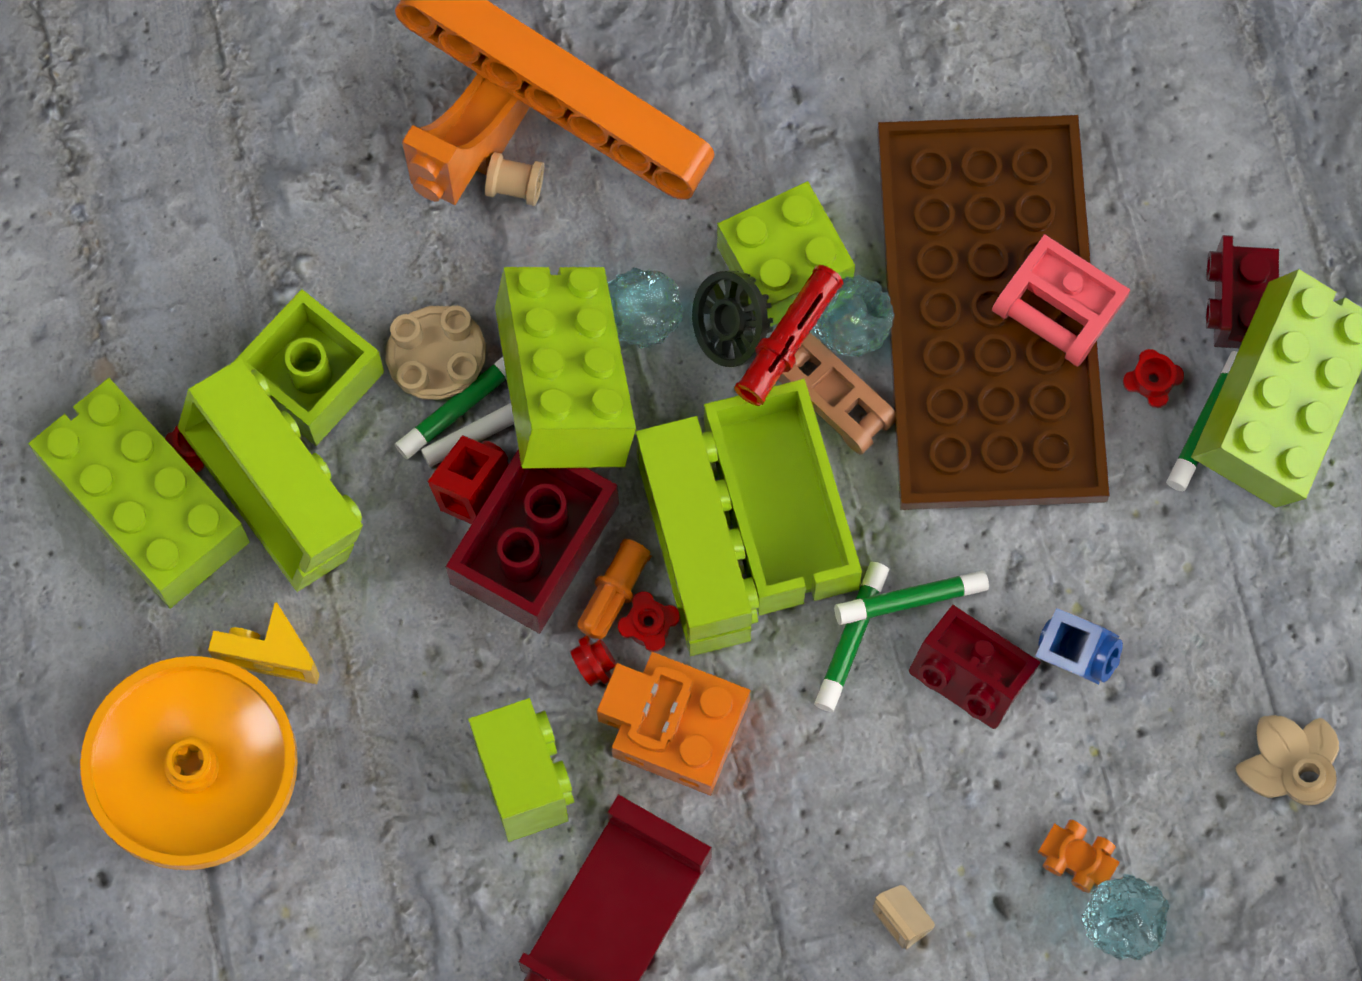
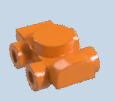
(1070, 853)

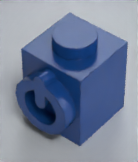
(1079, 647)

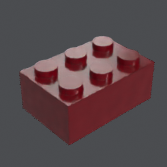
(532, 539)

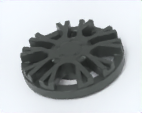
(730, 318)

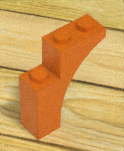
(462, 140)

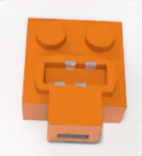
(673, 720)

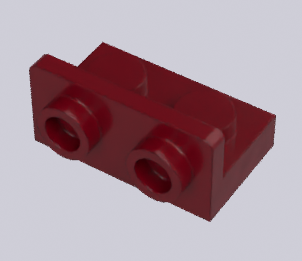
(1239, 285)
(973, 666)

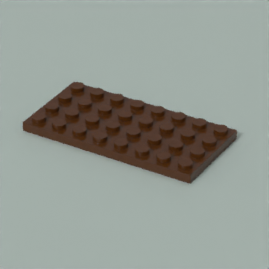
(979, 397)

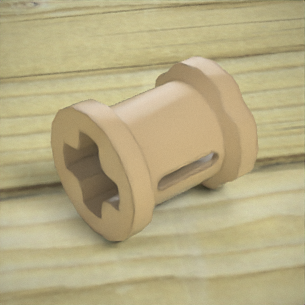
(514, 179)

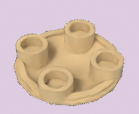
(435, 352)

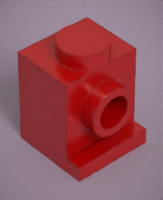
(467, 477)

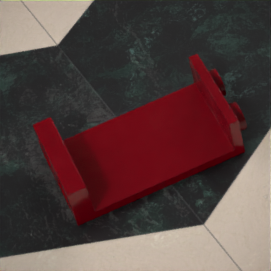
(619, 900)

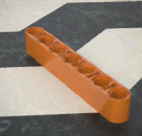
(563, 90)

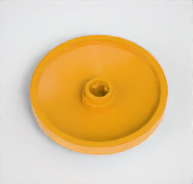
(189, 763)

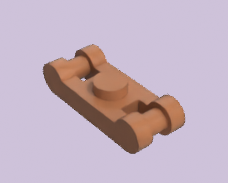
(837, 391)

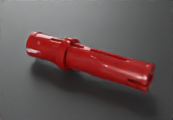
(778, 351)

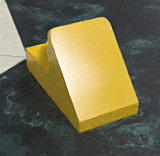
(279, 655)

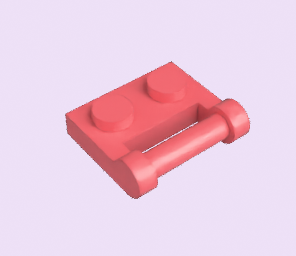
(1070, 287)

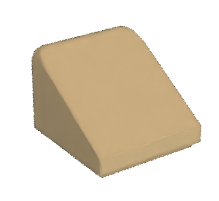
(902, 916)

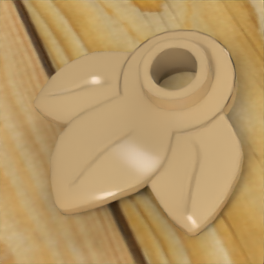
(1286, 755)

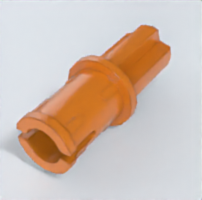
(613, 589)

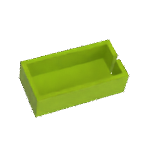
(564, 368)
(1285, 390)
(270, 473)
(140, 493)
(783, 497)
(694, 535)

